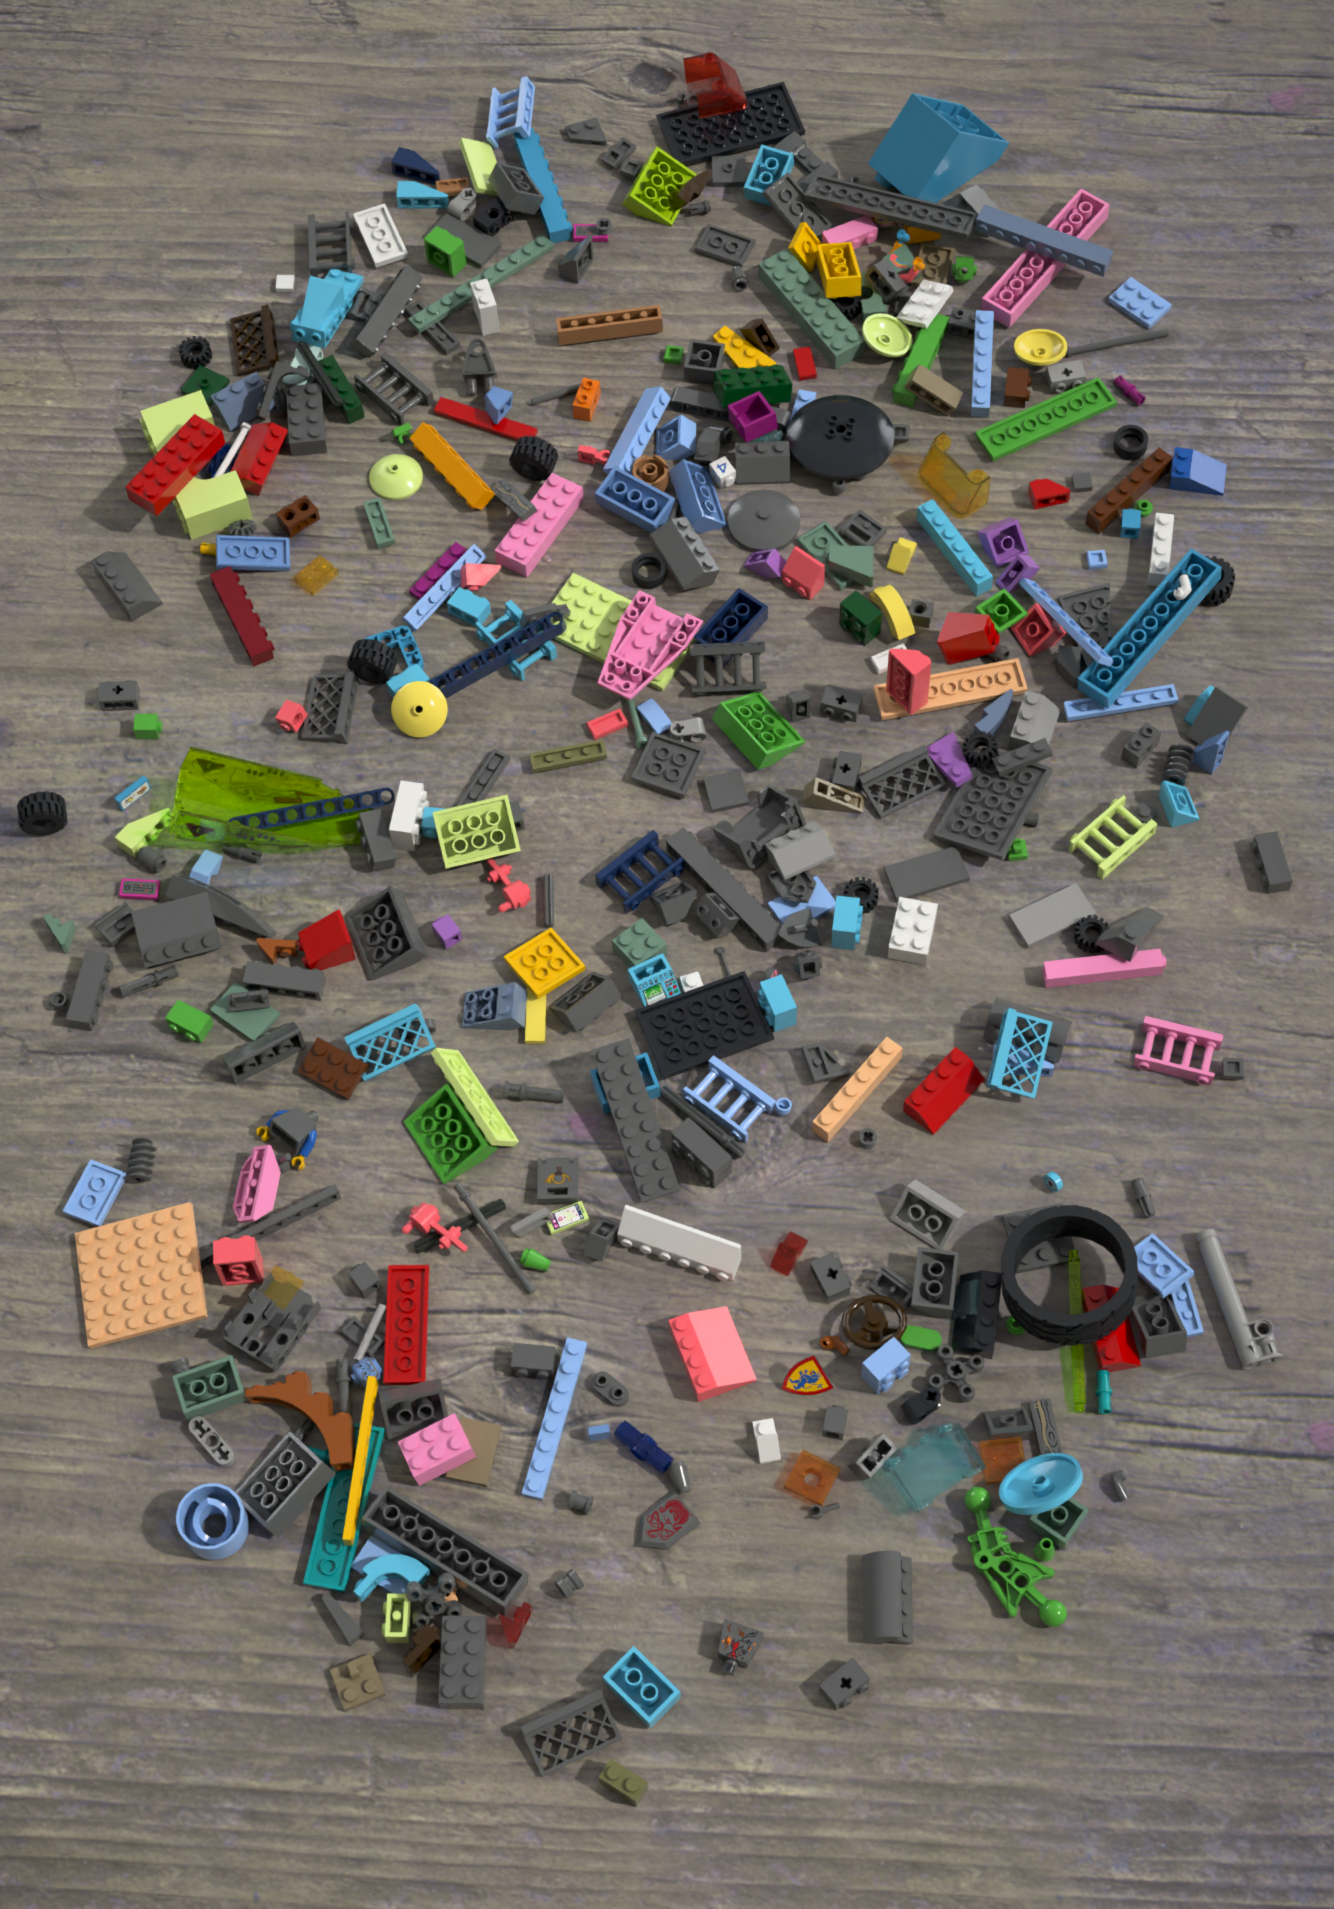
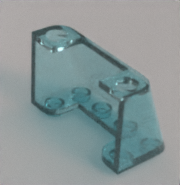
(933, 1465)

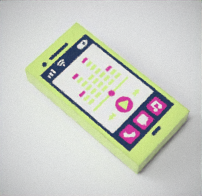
(567, 1218)

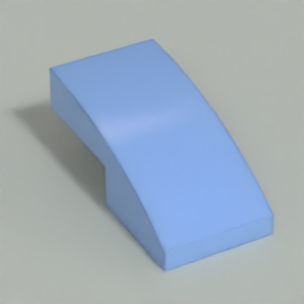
(654, 716)

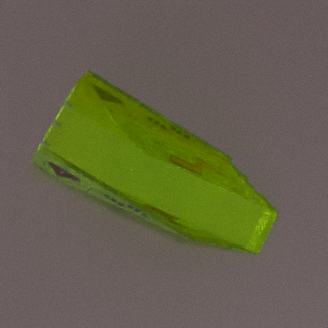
(223, 787)

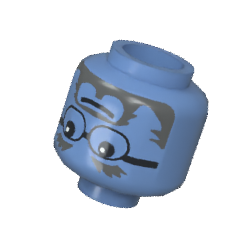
(363, 1369)

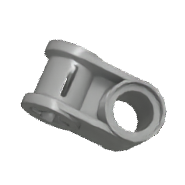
(463, 204)
(688, 730)

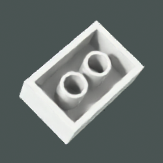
(408, 816)
(912, 931)

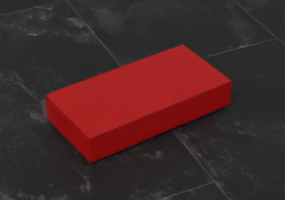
(804, 363)

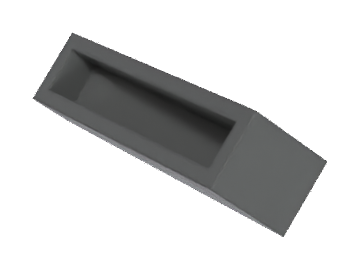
(345, 1623)

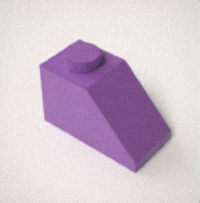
(766, 563)
(1020, 567)

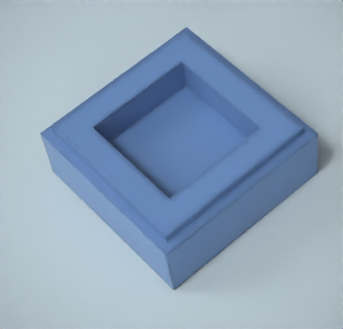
(599, 1432)

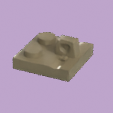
(357, 1682)

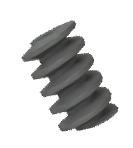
(1177, 763)
(139, 1160)

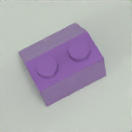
(1003, 541)

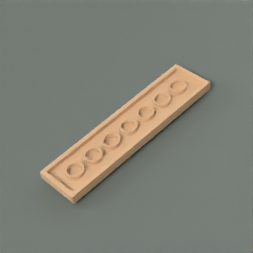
(960, 688)

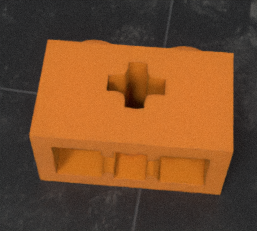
(586, 399)

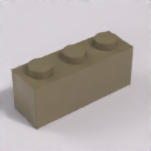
(933, 389)

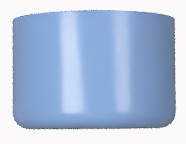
(202, 1503)

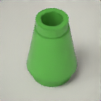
(534, 1260)
(1044, 1554)

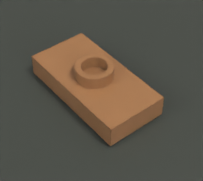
(452, 186)

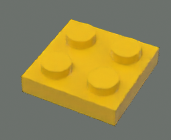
(805, 246)

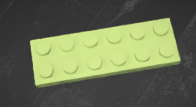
(474, 1097)

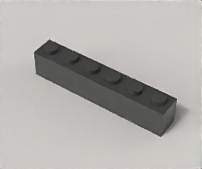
(386, 311)

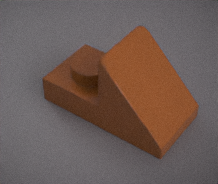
(273, 947)

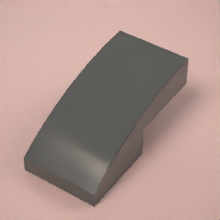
(616, 156)

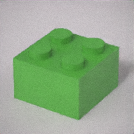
(445, 251)

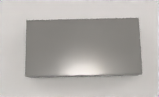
(532, 1222)

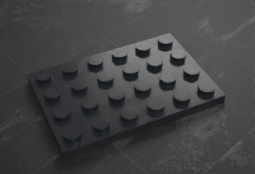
(704, 1023)

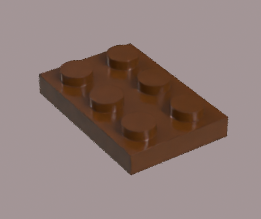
(333, 1068)

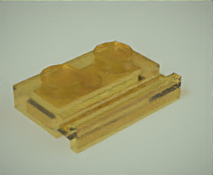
(316, 575)

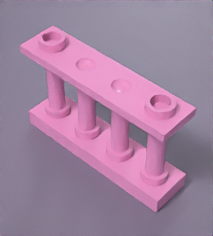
(1187, 1034)

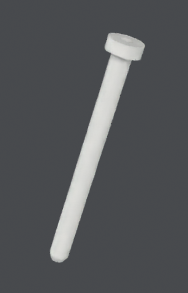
(244, 430)

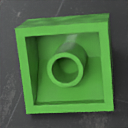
(1002, 610)

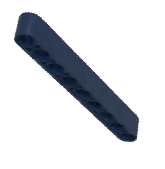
(498, 652)
(320, 811)

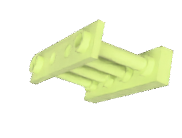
(1118, 854)

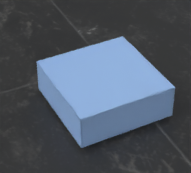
(1096, 559)

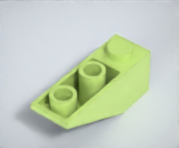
(142, 831)

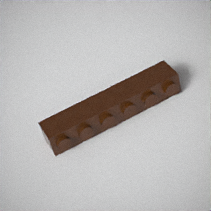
(1129, 490)

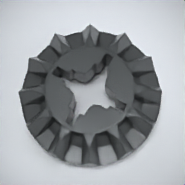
(242, 528)

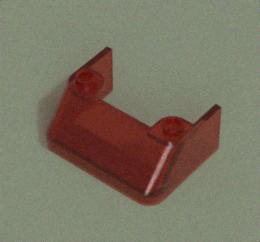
(726, 93)

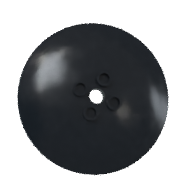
(836, 455)

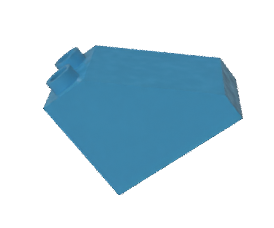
(935, 149)

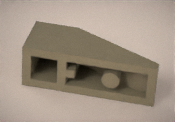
(832, 797)

